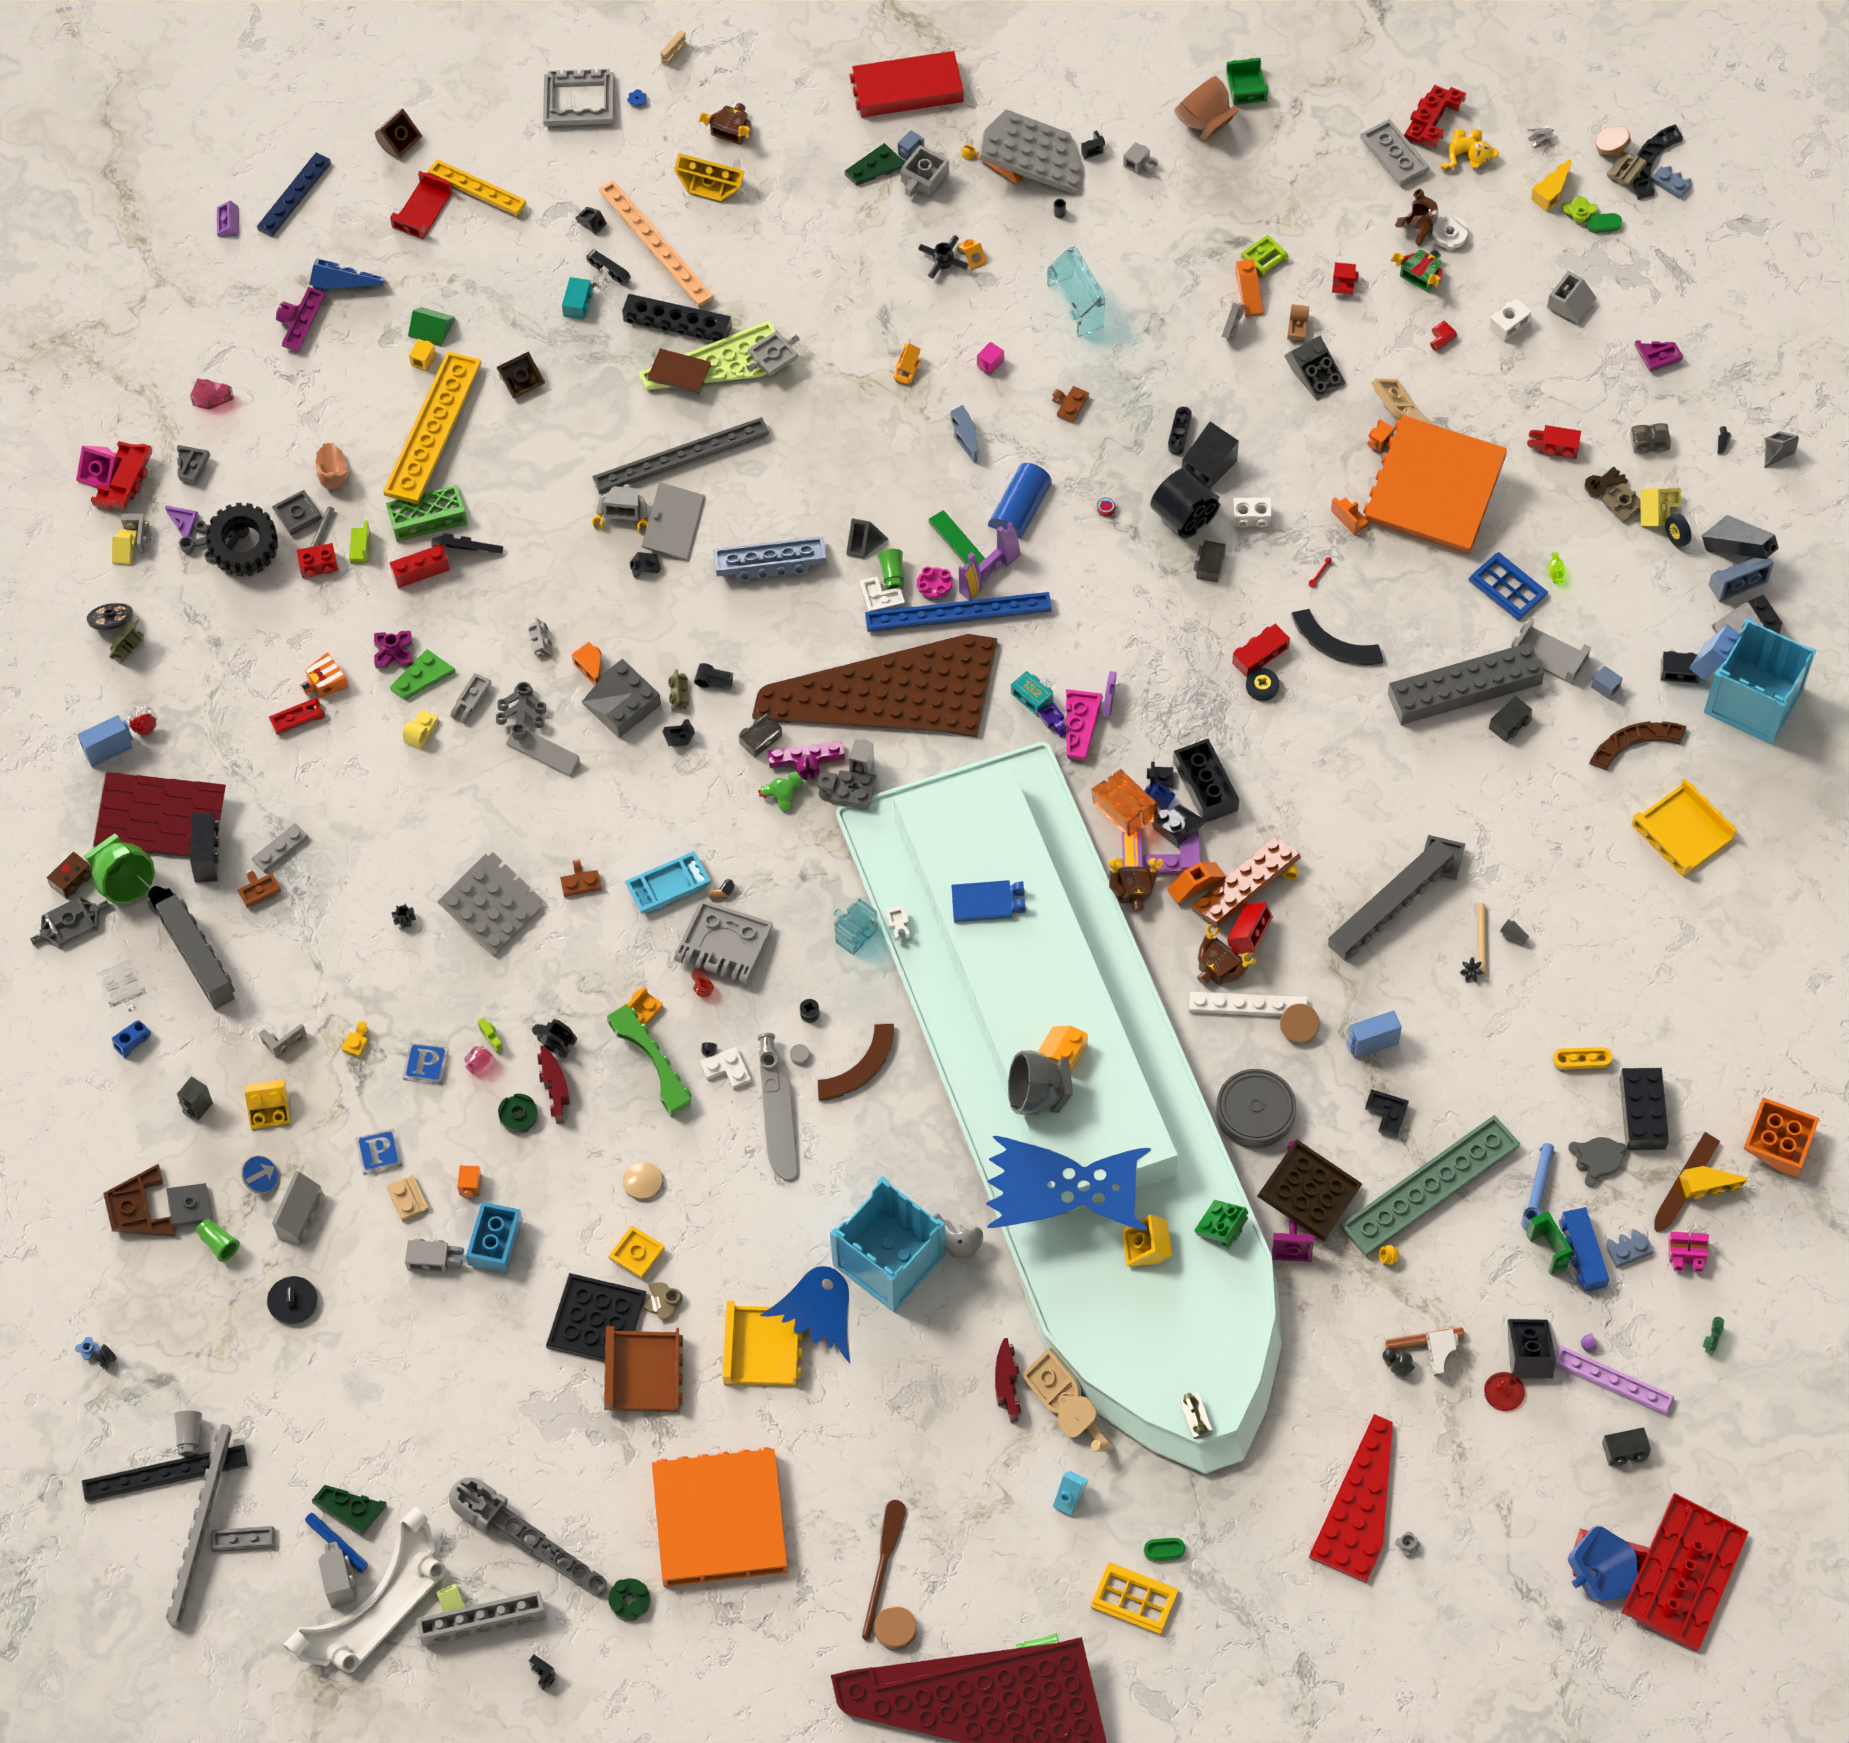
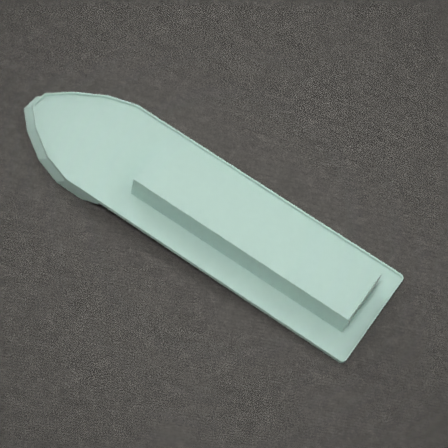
(997, 989)

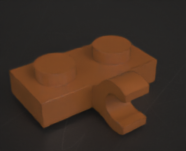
(1070, 404)
(581, 881)
(258, 888)

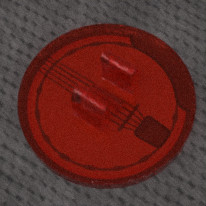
(1504, 1391)

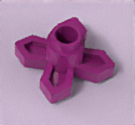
(393, 648)

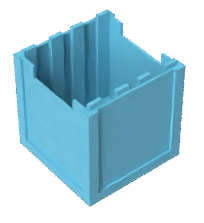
(1759, 682)
(888, 1245)

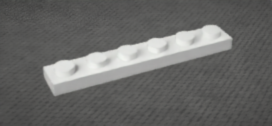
(1241, 1003)

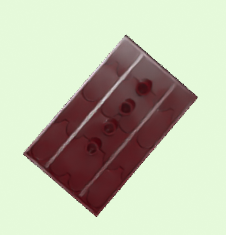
(154, 811)

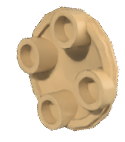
(642, 1180)

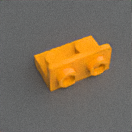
(645, 1005)

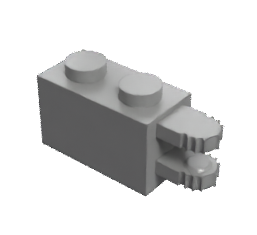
(431, 1256)

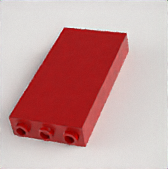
(907, 84)

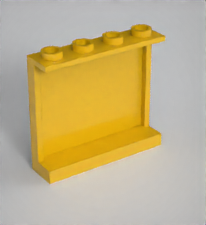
(1684, 828)
(760, 1348)

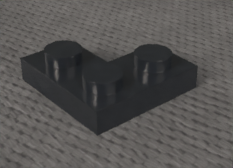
(1391, 1108)

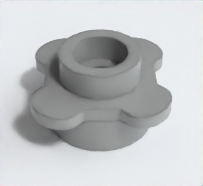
(1407, 1549)

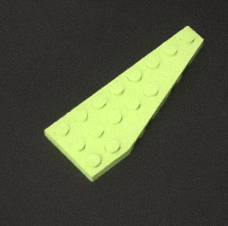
(726, 356)

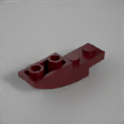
(554, 1082)
(1005, 1377)

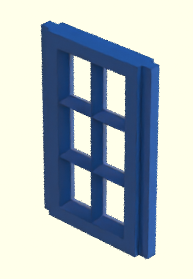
(1503, 601)

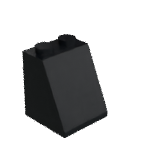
(1212, 454)

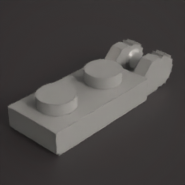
(470, 697)

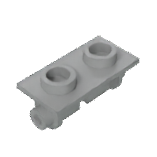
(540, 631)

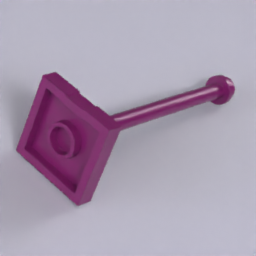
(1292, 1245)

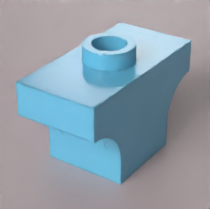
(1070, 1492)

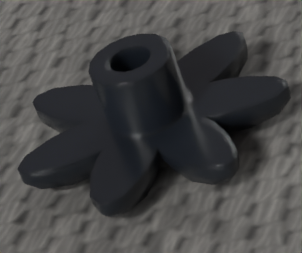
(1471, 969)

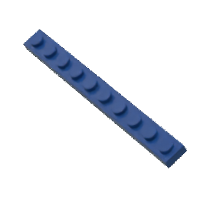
(958, 611)

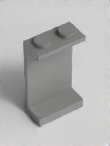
(1552, 653)

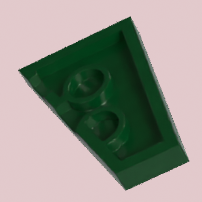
(876, 163)
(347, 1508)

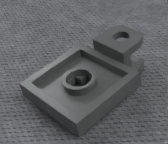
(840, 788)

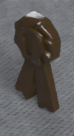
(1597, 485)

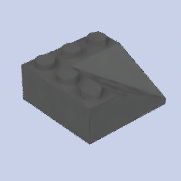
(622, 698)

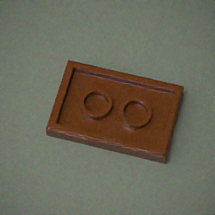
(679, 371)

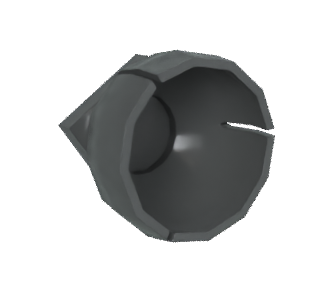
(1038, 1083)

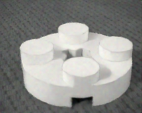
(1448, 241)

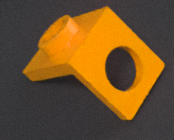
(970, 247)

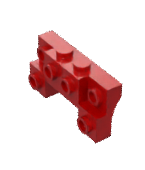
(1429, 111)
(127, 478)

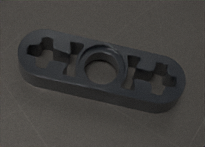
(616, 272)
(1177, 423)

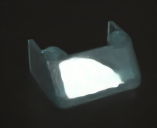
(1080, 289)

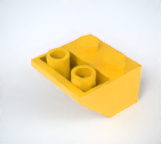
(267, 1104)

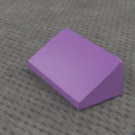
(227, 219)

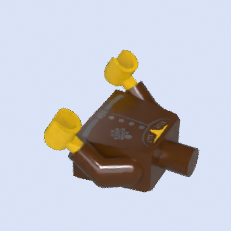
(729, 123)
(1133, 883)
(1219, 962)

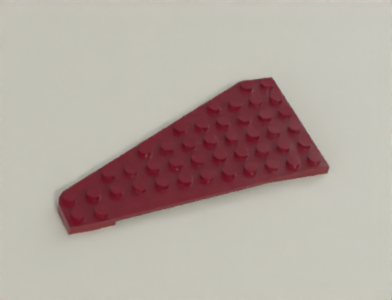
(982, 1697)

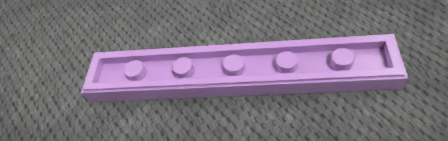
(1613, 1380)

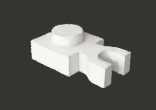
(897, 920)

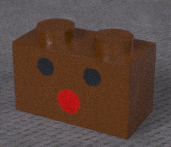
(69, 875)

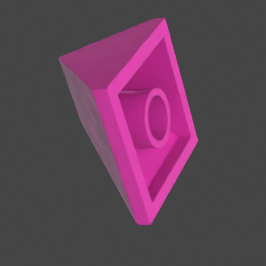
(97, 466)

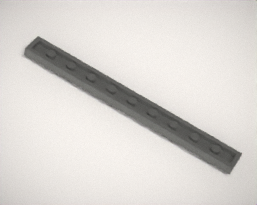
(680, 455)

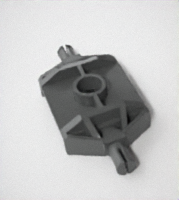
(57, 931)

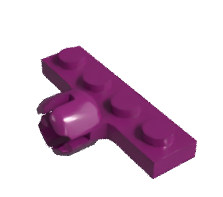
(299, 318)
(806, 757)

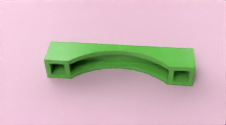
(627, 1027)

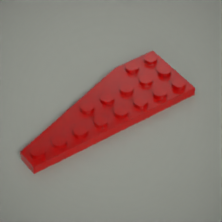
(1356, 1520)

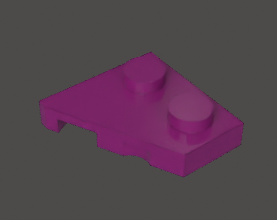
(1658, 354)

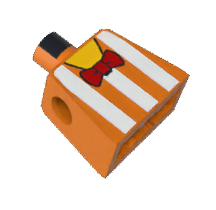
(324, 677)

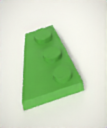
(423, 672)

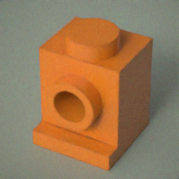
(1380, 436)

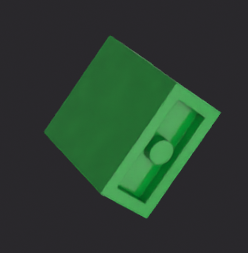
(1246, 81)

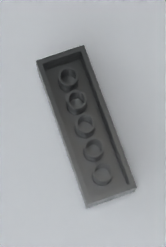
(196, 951)

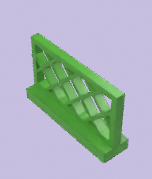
(428, 522)

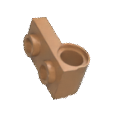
(1298, 322)

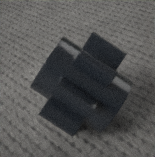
(403, 916)

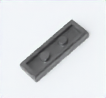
(243, 1539)

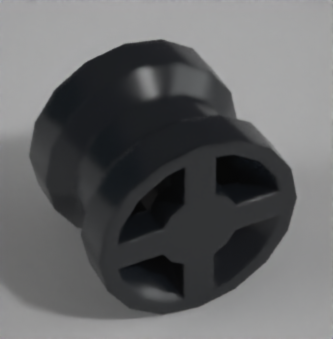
(809, 1015)
(104, 1356)

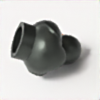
(1400, 1365)

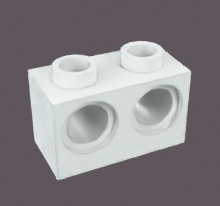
(1251, 508)

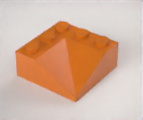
(1781, 1136)

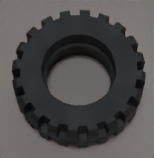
(237, 517)

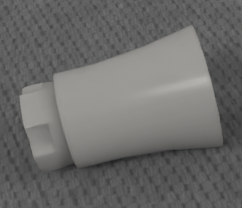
(187, 1432)

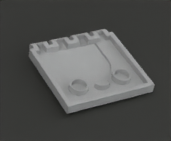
(490, 902)

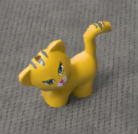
(1478, 151)

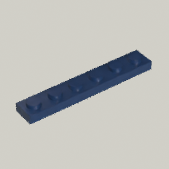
(294, 194)

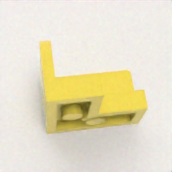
(1657, 504)

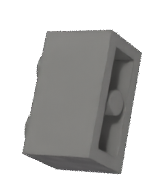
(861, 757)

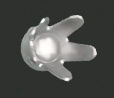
(1542, 133)

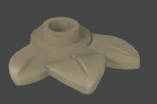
(660, 1300)

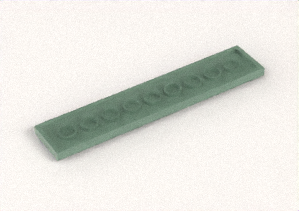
(1429, 1185)

